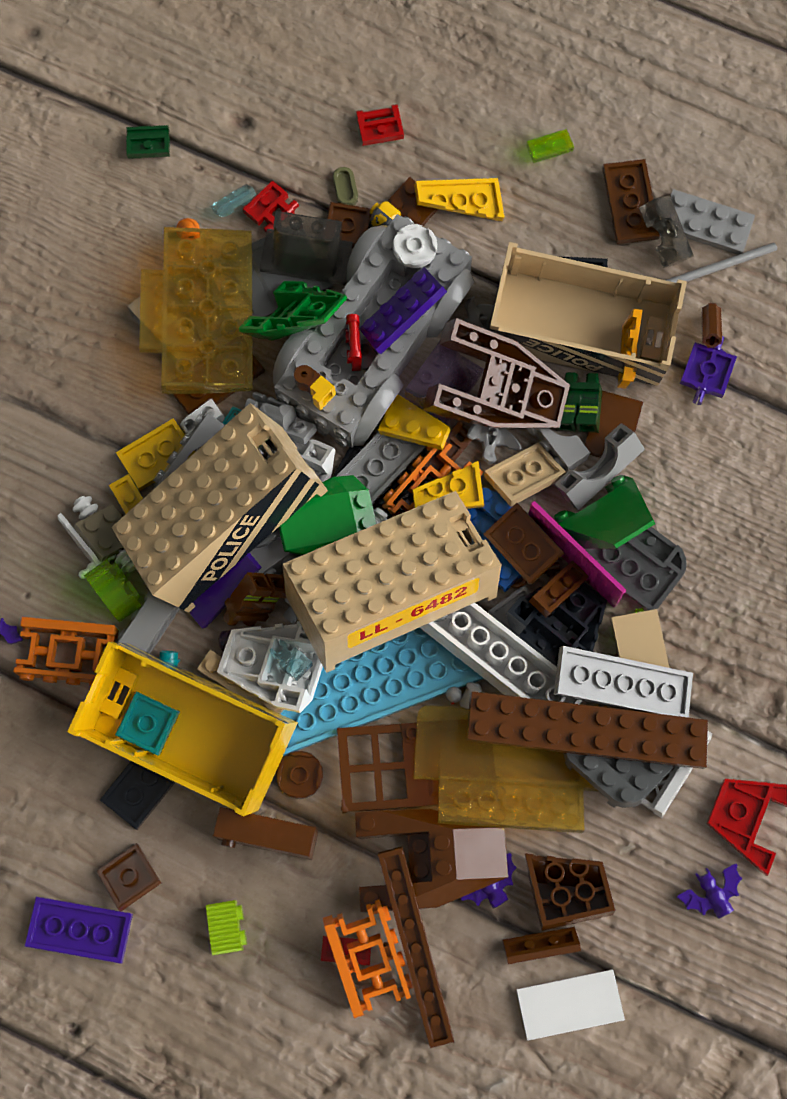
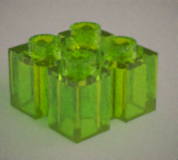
(110, 586)

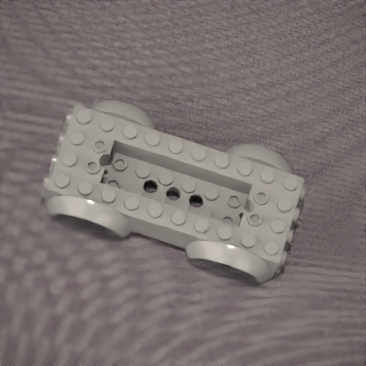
(371, 281)

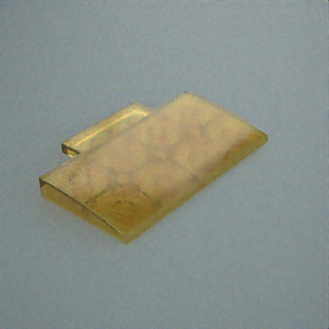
(196, 311)

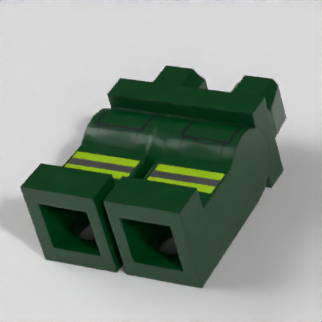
(582, 404)

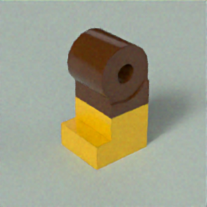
(315, 384)

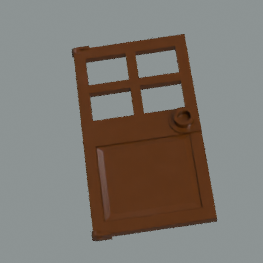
(419, 791)

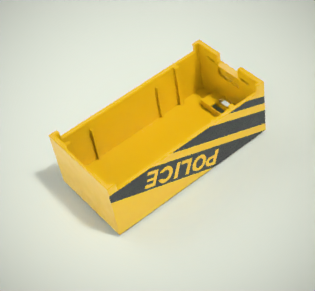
(219, 740)

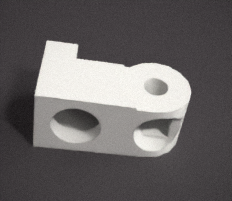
(209, 407)

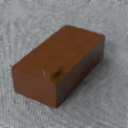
(265, 834)

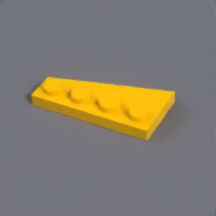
(462, 196)

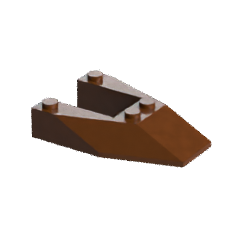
(513, 389)
(443, 858)

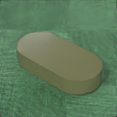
(345, 186)

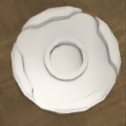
(415, 246)

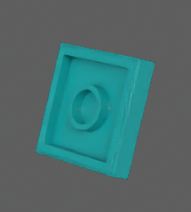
(147, 723)

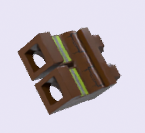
(254, 598)

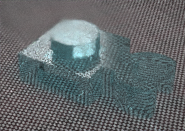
(292, 661)

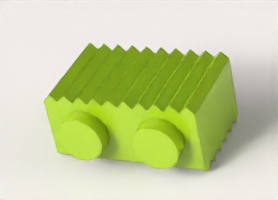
(225, 927)

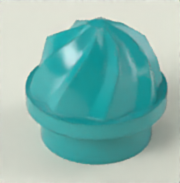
(170, 656)

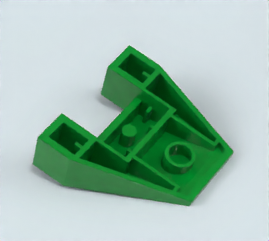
(610, 519)

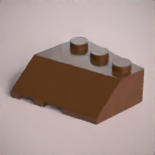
(568, 890)

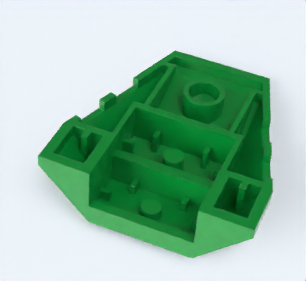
(297, 311)
(326, 519)

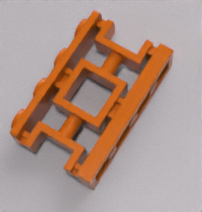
(417, 475)
(69, 631)
(349, 964)

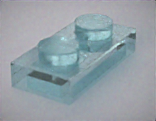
(238, 197)

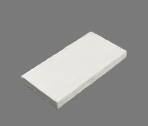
(570, 1004)

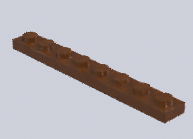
(416, 947)

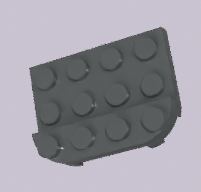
(645, 566)
(619, 780)

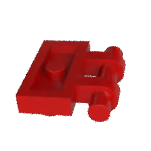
(266, 202)

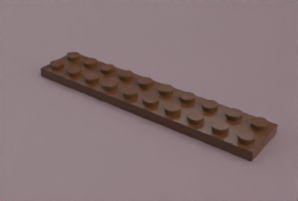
(587, 730)

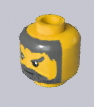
(383, 213)

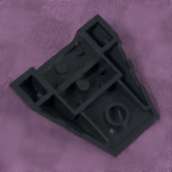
(571, 624)

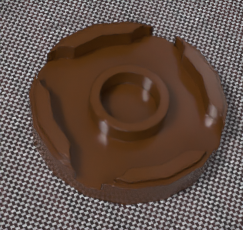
(299, 775)

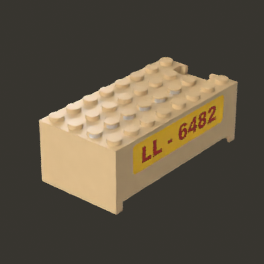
(390, 579)

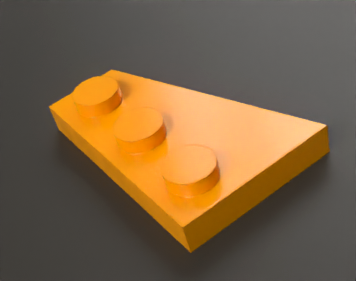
(629, 342)

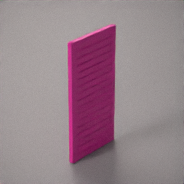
(598, 577)

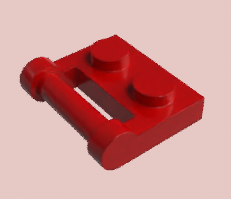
(380, 130)
(352, 335)

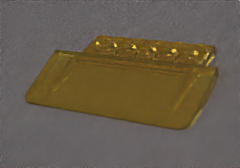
(495, 782)

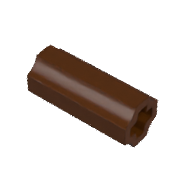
(711, 325)

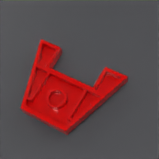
(739, 814)

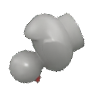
(455, 695)

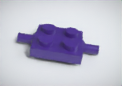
(708, 371)

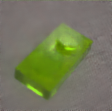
(550, 145)

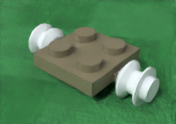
(97, 532)

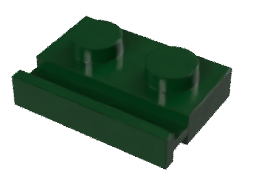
(148, 142)

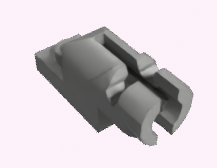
(284, 415)

